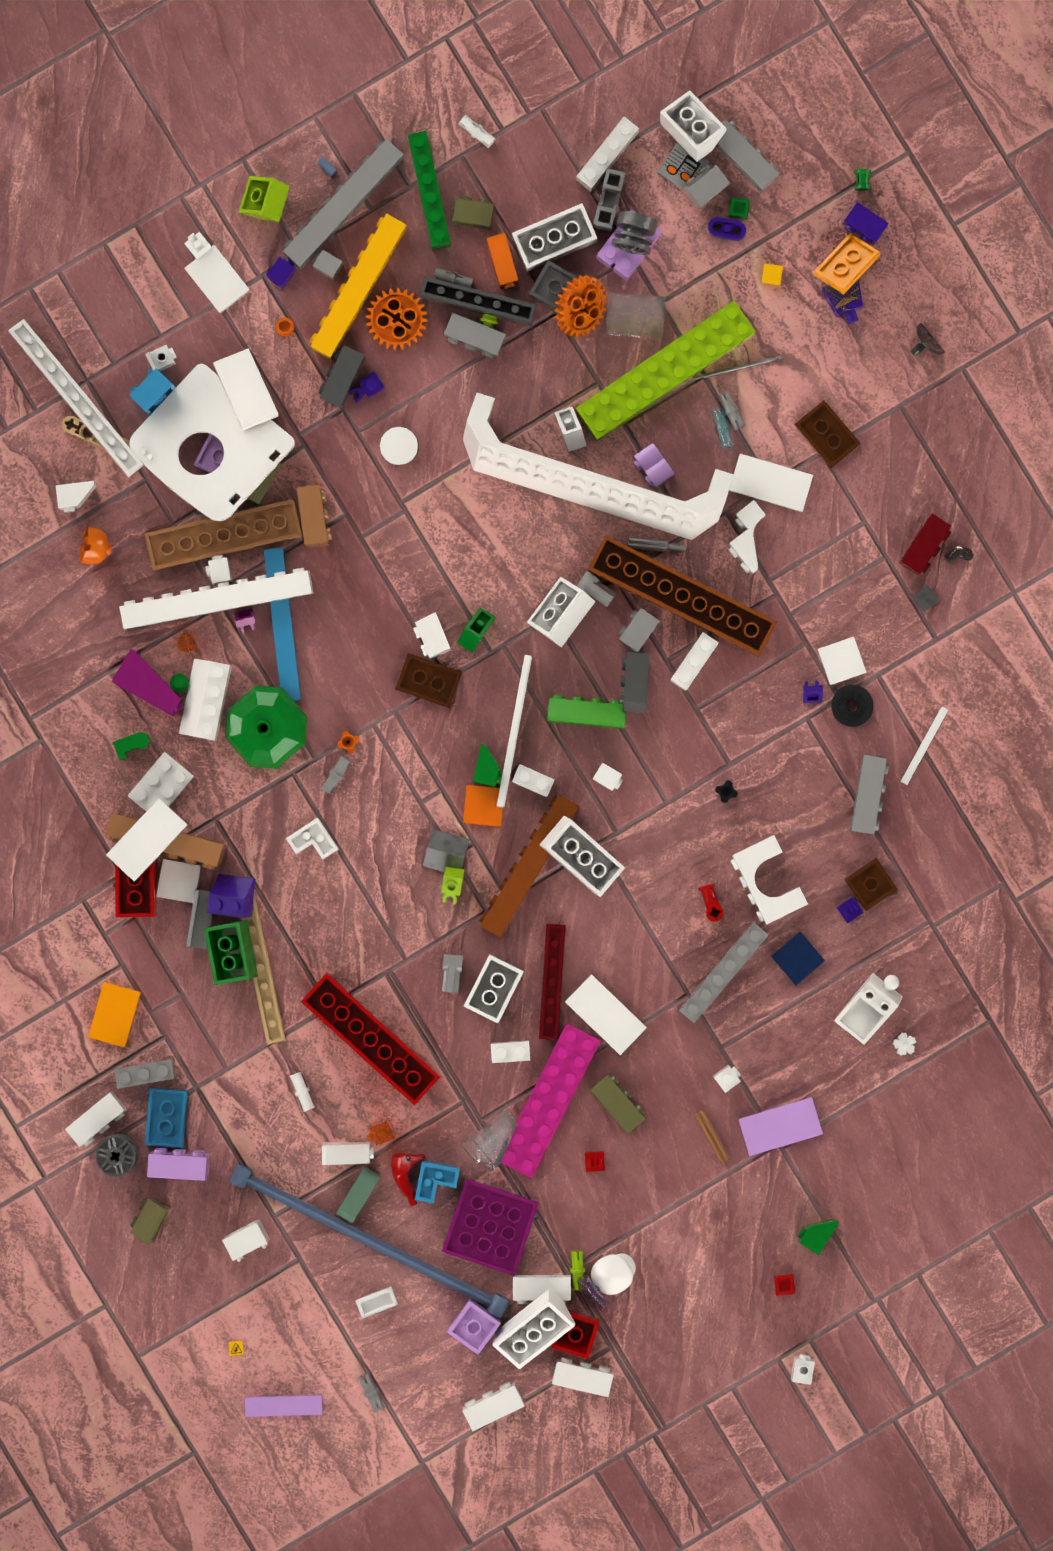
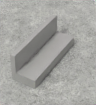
(199, 920)

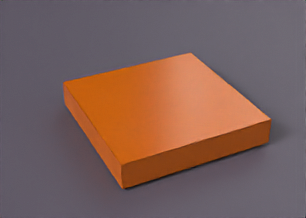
(482, 806)

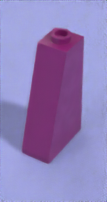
(141, 680)

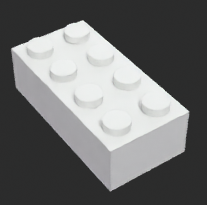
(554, 237)
(582, 856)

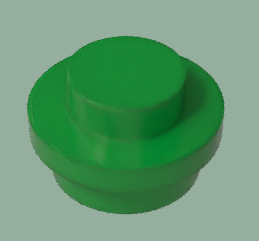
(179, 683)

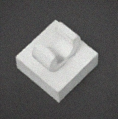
(197, 245)

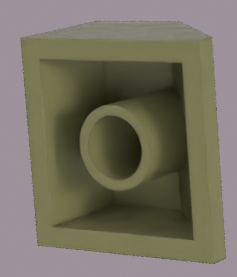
(150, 1219)

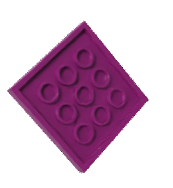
(490, 1226)

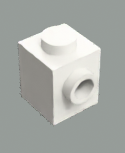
(219, 570)
(727, 1078)
(802, 1369)

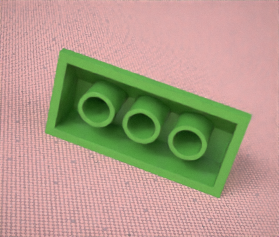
(586, 713)

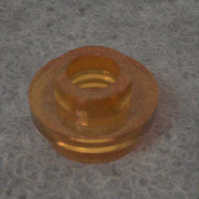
(190, 647)

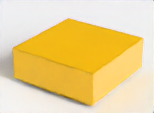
(772, 274)

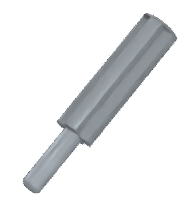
(653, 545)

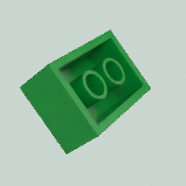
(230, 952)

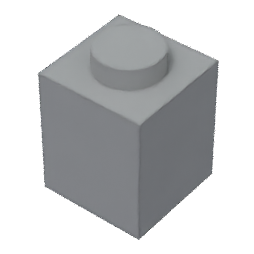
(327, 264)

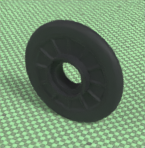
(848, 717)

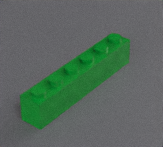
(429, 190)

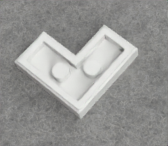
(314, 834)

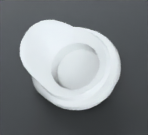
(613, 1273)

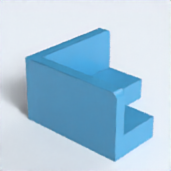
(433, 1174)

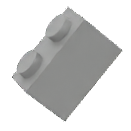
(706, 185)
(638, 630)

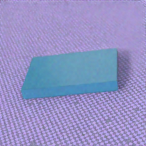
(166, 1117)

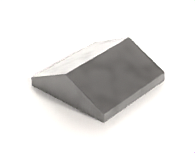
(445, 851)

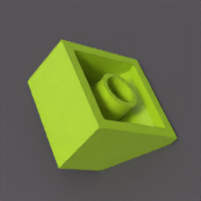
(264, 198)

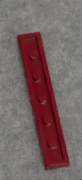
(552, 982)

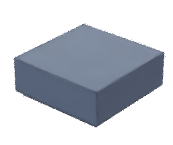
(327, 167)

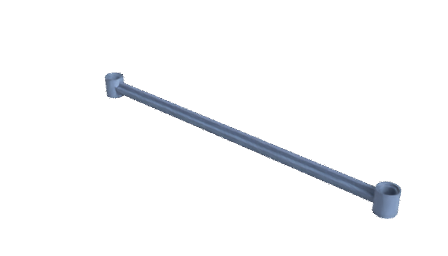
(242, 1176)

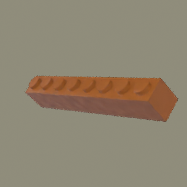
(526, 870)

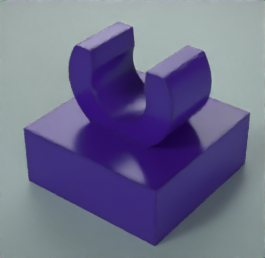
(812, 693)
(849, 909)

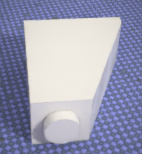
(346, 1153)

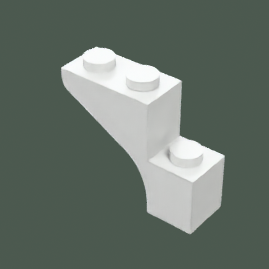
(744, 545)

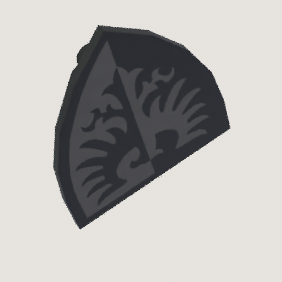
(926, 341)

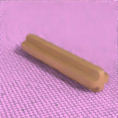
(712, 1136)

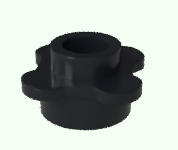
(731, 792)

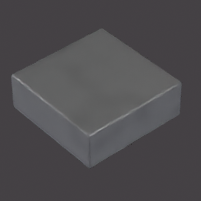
(925, 598)

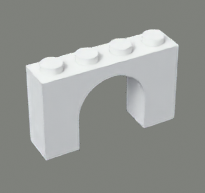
(769, 907)

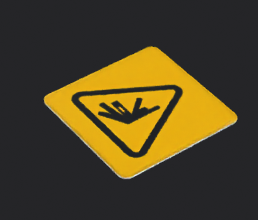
(236, 1348)

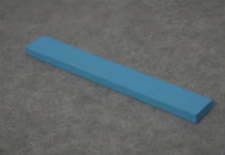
(283, 629)

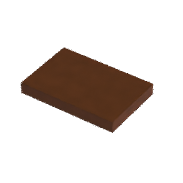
(827, 434)
(428, 680)

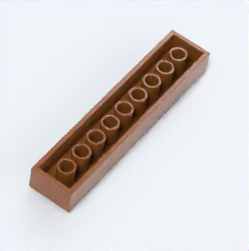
(682, 596)

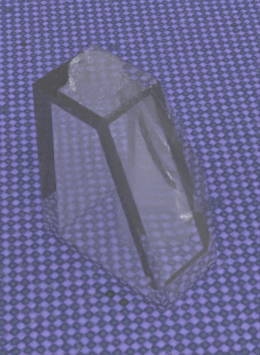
(491, 1140)

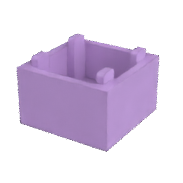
(474, 1326)

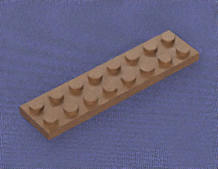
(213, 538)

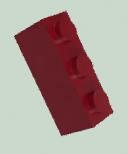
(926, 545)

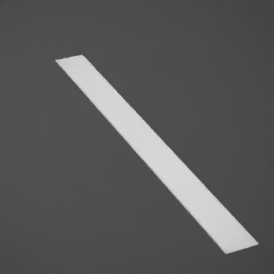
(924, 745)

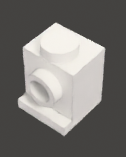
(164, 364)

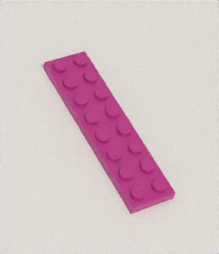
(549, 1099)

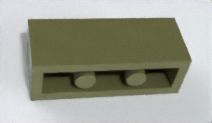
(618, 1103)

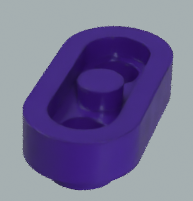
(727, 228)

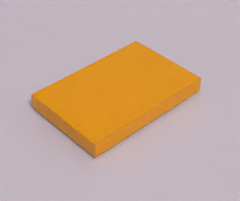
(847, 263)
(114, 1014)

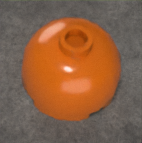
(94, 546)

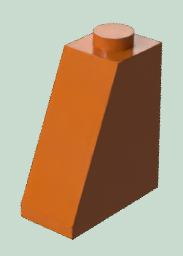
(502, 261)

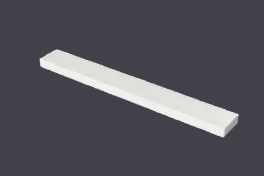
(514, 731)

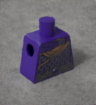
(846, 303)

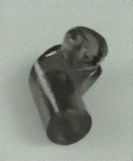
(959, 552)

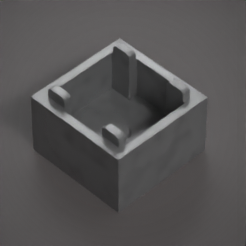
(550, 284)

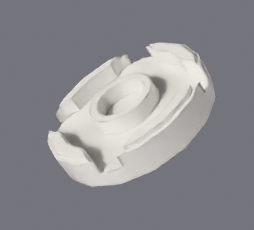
(399, 446)

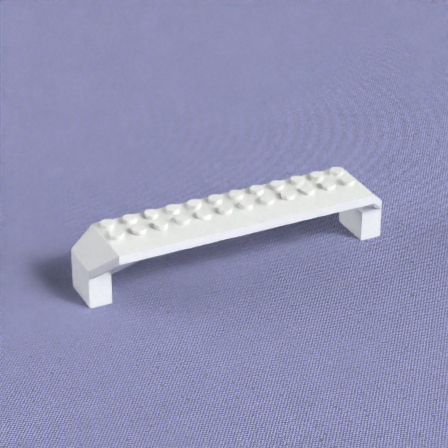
(588, 488)

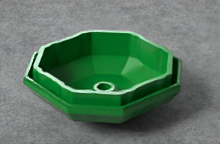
(284, 723)

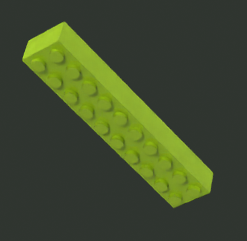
(665, 371)

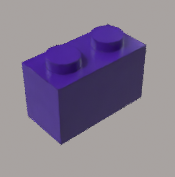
(865, 224)

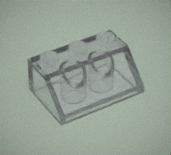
(635, 315)

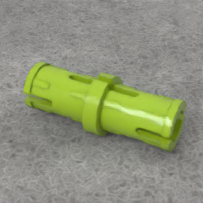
(577, 1268)

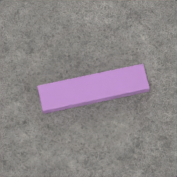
(283, 1405)

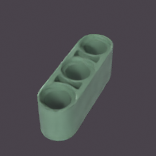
(358, 1194)

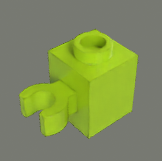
(452, 883)

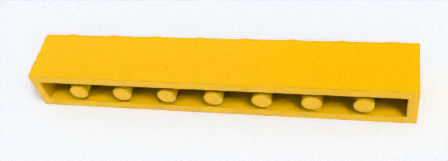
(358, 286)

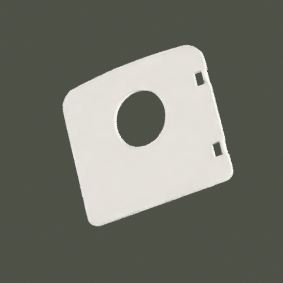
(203, 407)

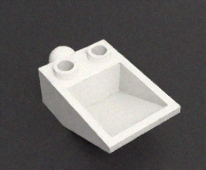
(870, 1007)

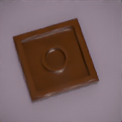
(870, 884)

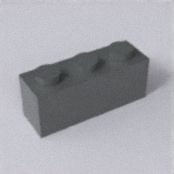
(341, 376)
(635, 682)

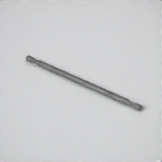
(738, 367)

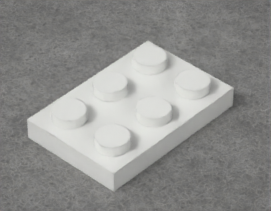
(163, 781)

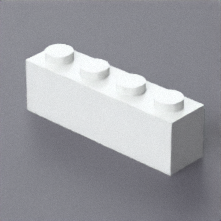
(607, 154)

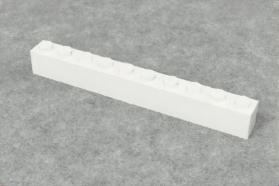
(217, 599)

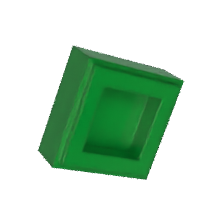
(738, 208)

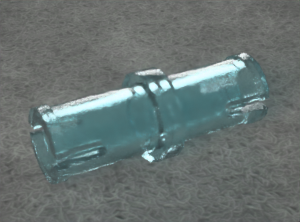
(722, 429)

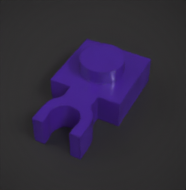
(369, 385)

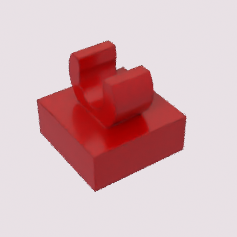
(594, 1161)

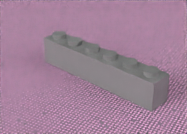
(723, 972)

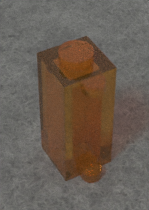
(381, 1131)

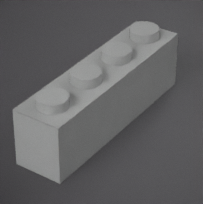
(746, 158)
(868, 794)

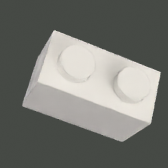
(533, 780)
(510, 1051)

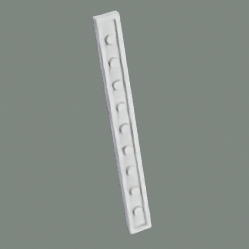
(75, 398)

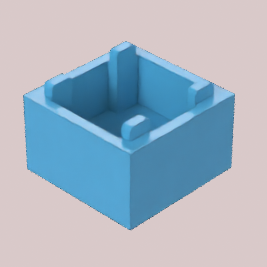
(152, 391)

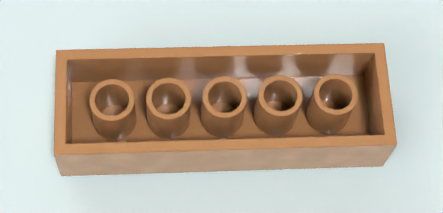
(188, 846)

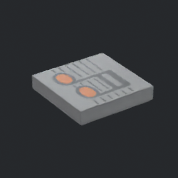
(681, 166)

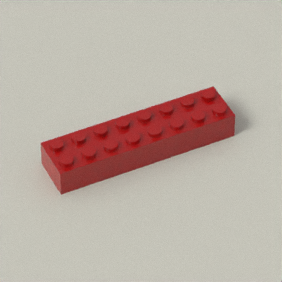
(371, 1038)

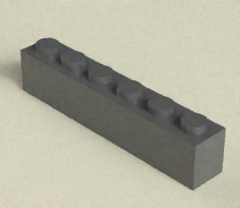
(477, 301)

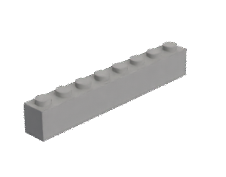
(343, 203)

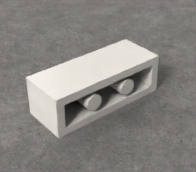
(694, 661)
(96, 1119)
(530, 1287)
(582, 1377)
(493, 1406)

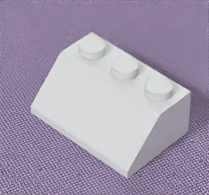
(692, 125)
(561, 611)

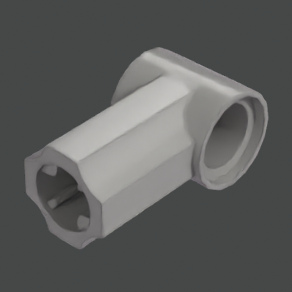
(593, 587)
(452, 968)

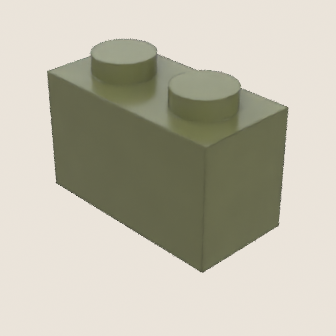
(473, 213)

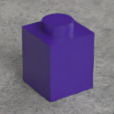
(281, 272)

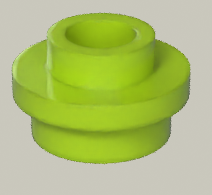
(489, 320)

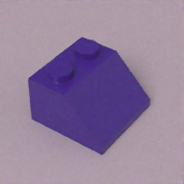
(232, 896)

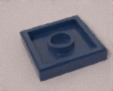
(798, 958)

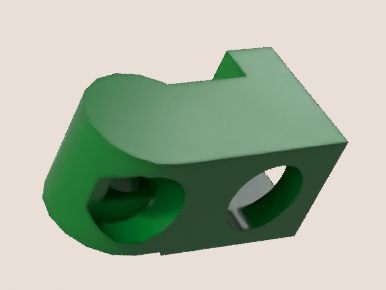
(130, 743)

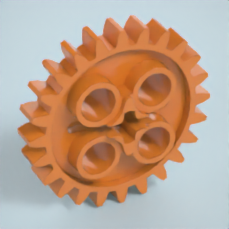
(406, 305)
(581, 306)

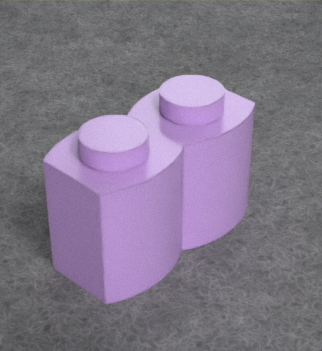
(653, 465)

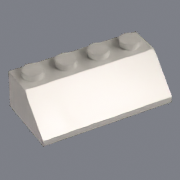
(205, 699)
(533, 1329)

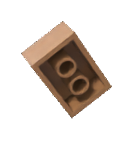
(314, 516)

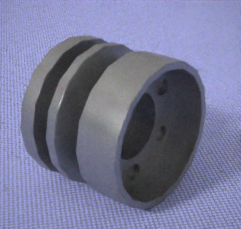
(633, 238)
(118, 1143)

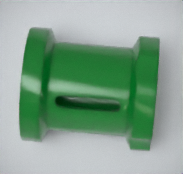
(862, 179)

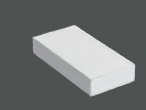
(376, 1302)

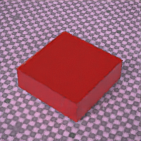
(784, 1284)

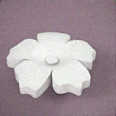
(904, 1044)

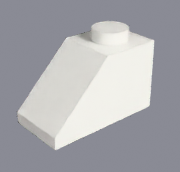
(570, 429)
(73, 495)

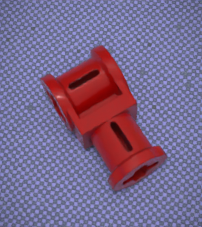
(711, 901)

